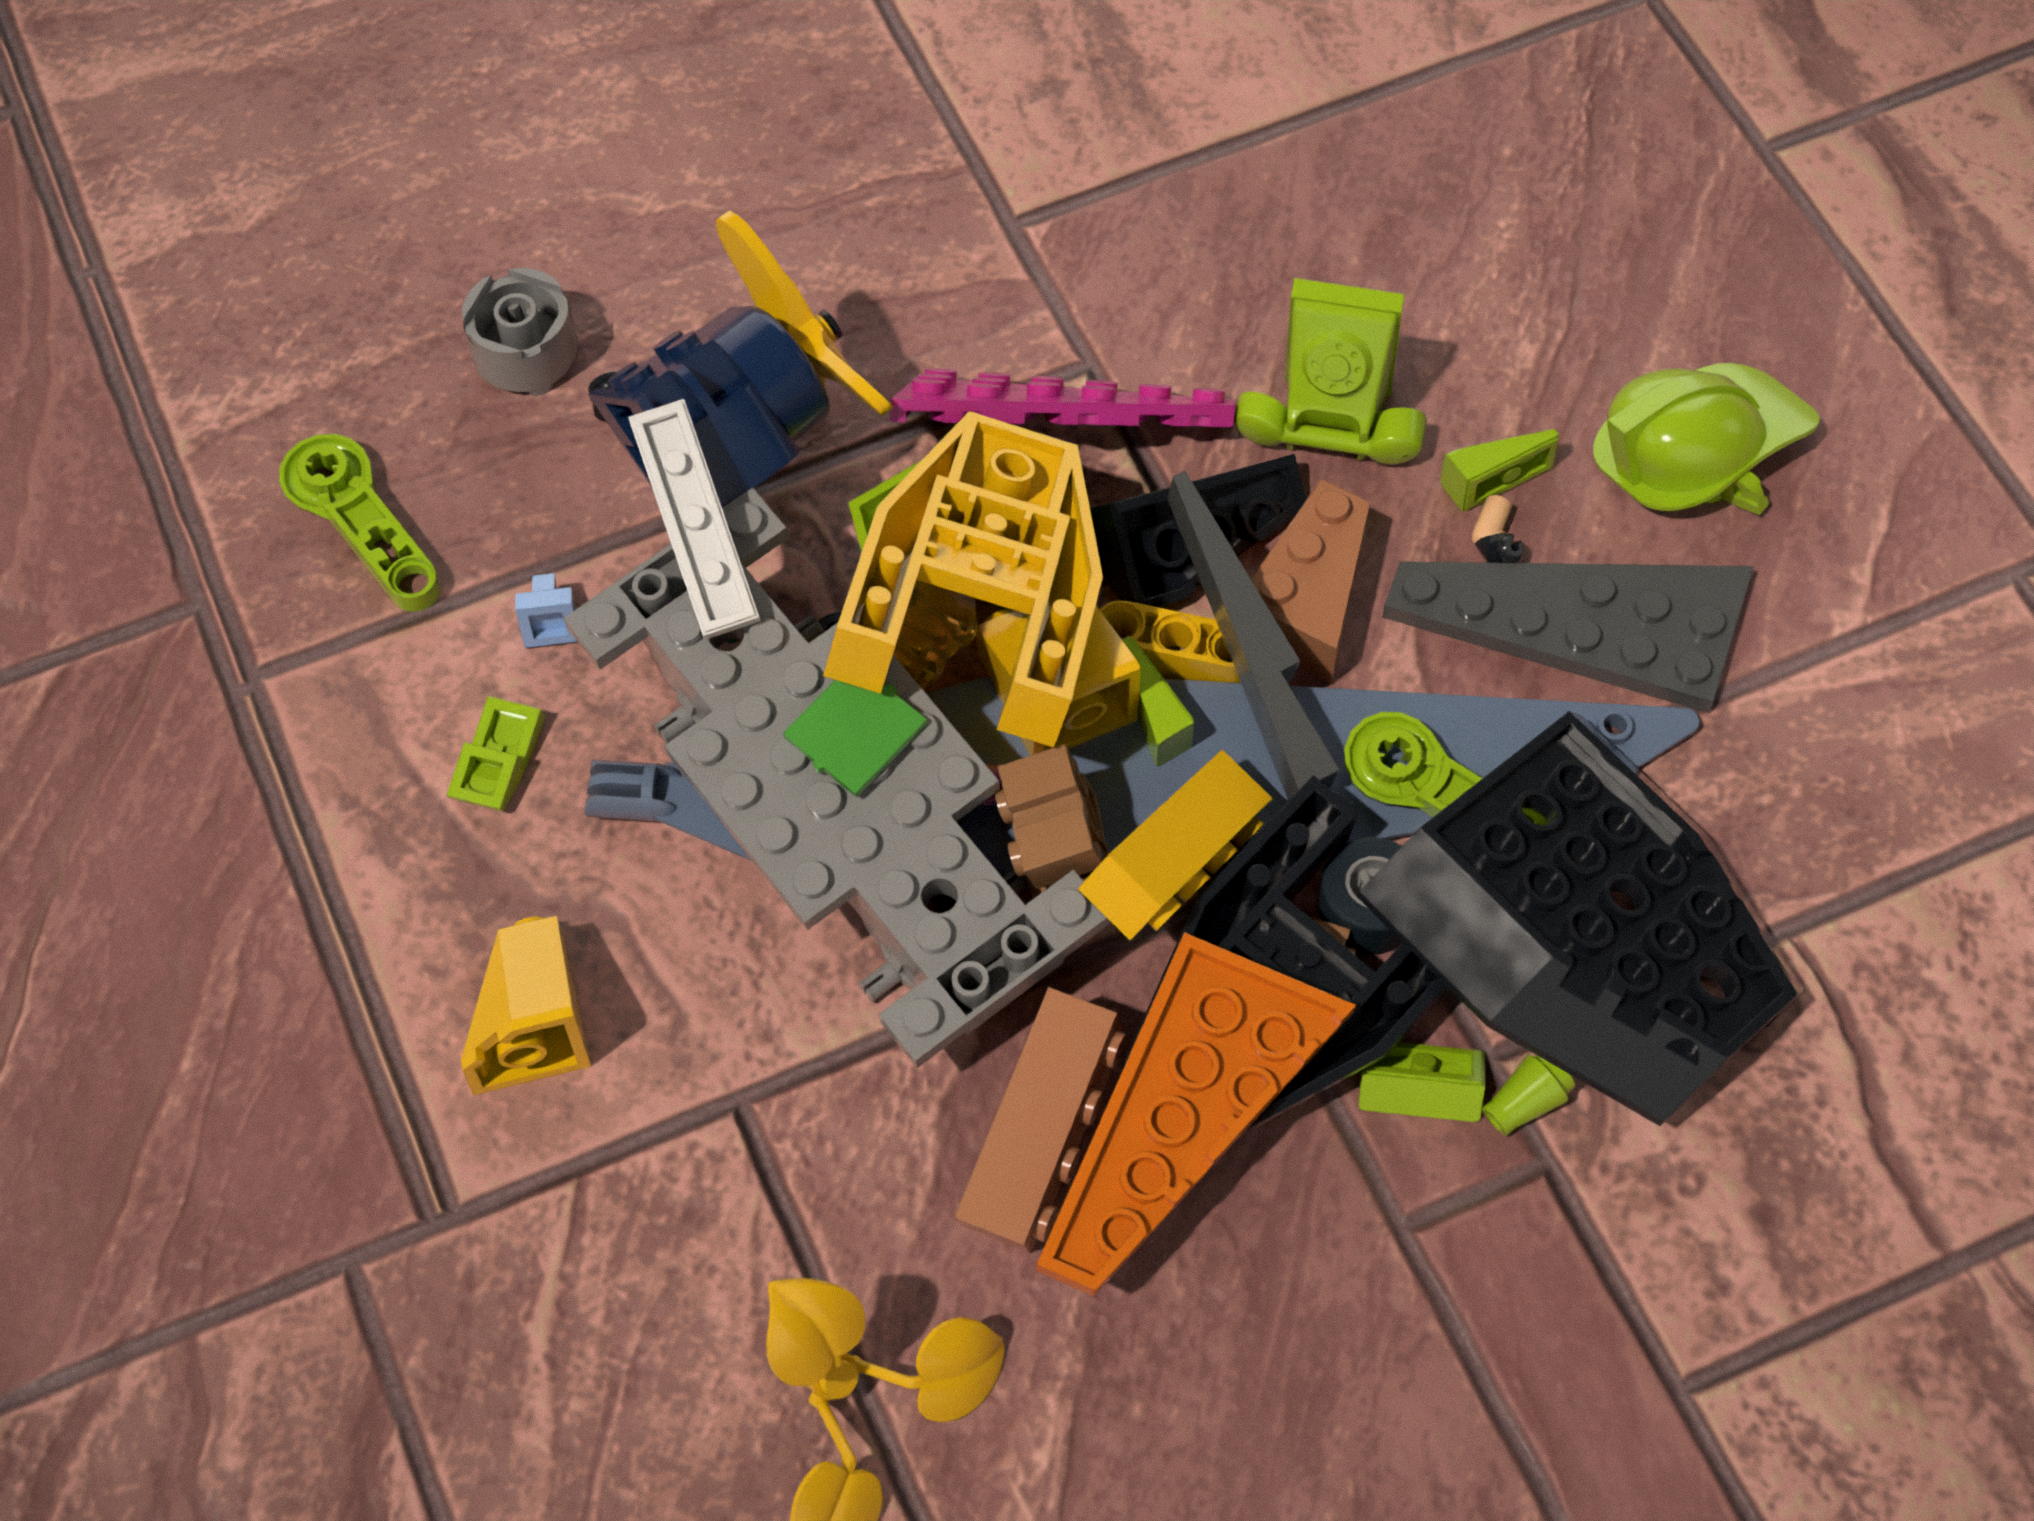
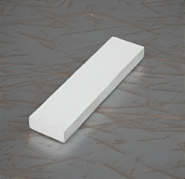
(694, 519)

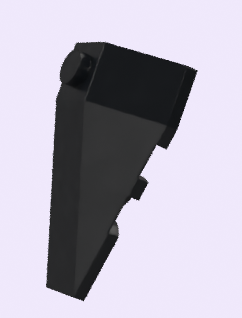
(1143, 546)

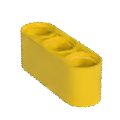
(1161, 628)

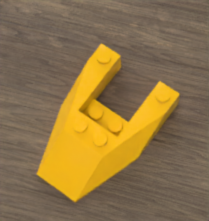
(996, 521)

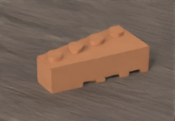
(1042, 1121)

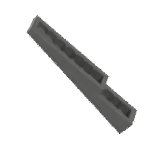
(1254, 642)

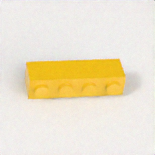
(1174, 846)

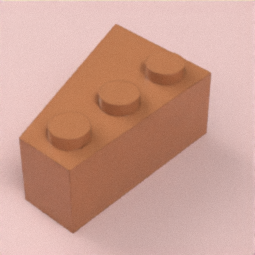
(1314, 575)

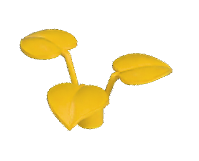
(809, 1345)

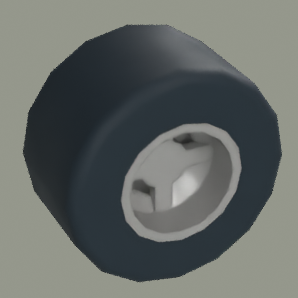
(1342, 880)

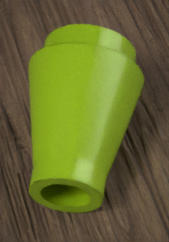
(1527, 1094)

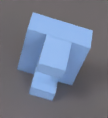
(542, 612)

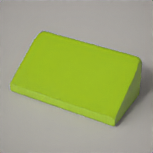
(1425, 1082)

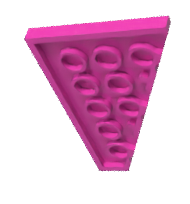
(1092, 404)

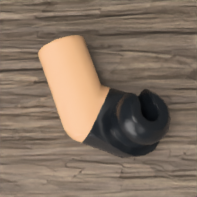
(1489, 534)

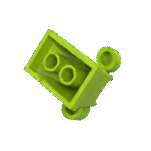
(1338, 378)

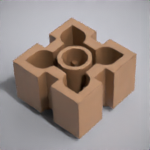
(1051, 818)

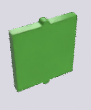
(854, 732)

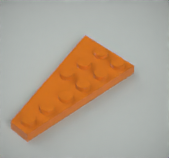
(1198, 1076)

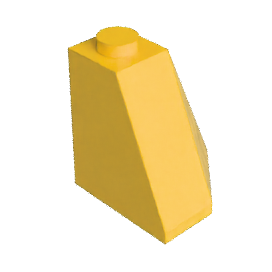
(526, 1011)

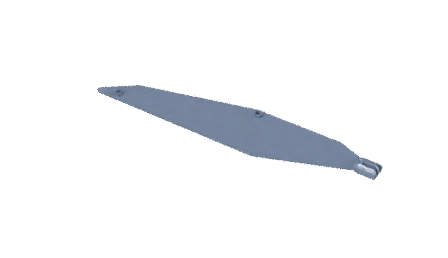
(1131, 787)

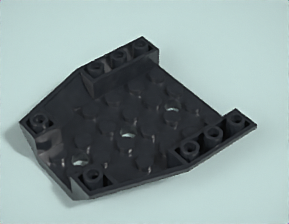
(1543, 953)

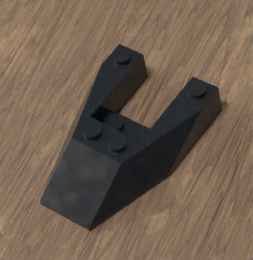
(1253, 916)

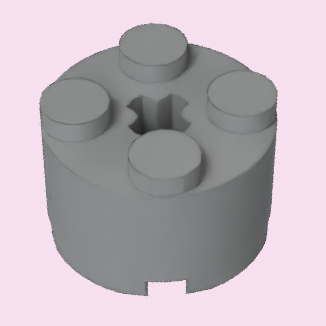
(520, 331)

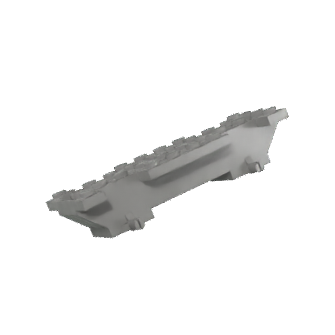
(811, 834)

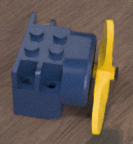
(745, 375)

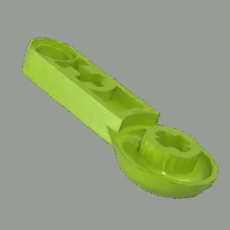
(356, 513)
(1427, 780)

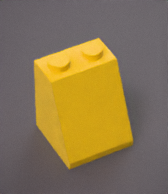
(1105, 686)

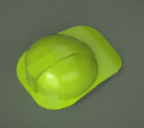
(1693, 433)

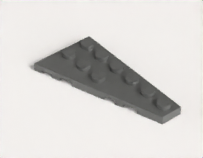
(1614, 623)

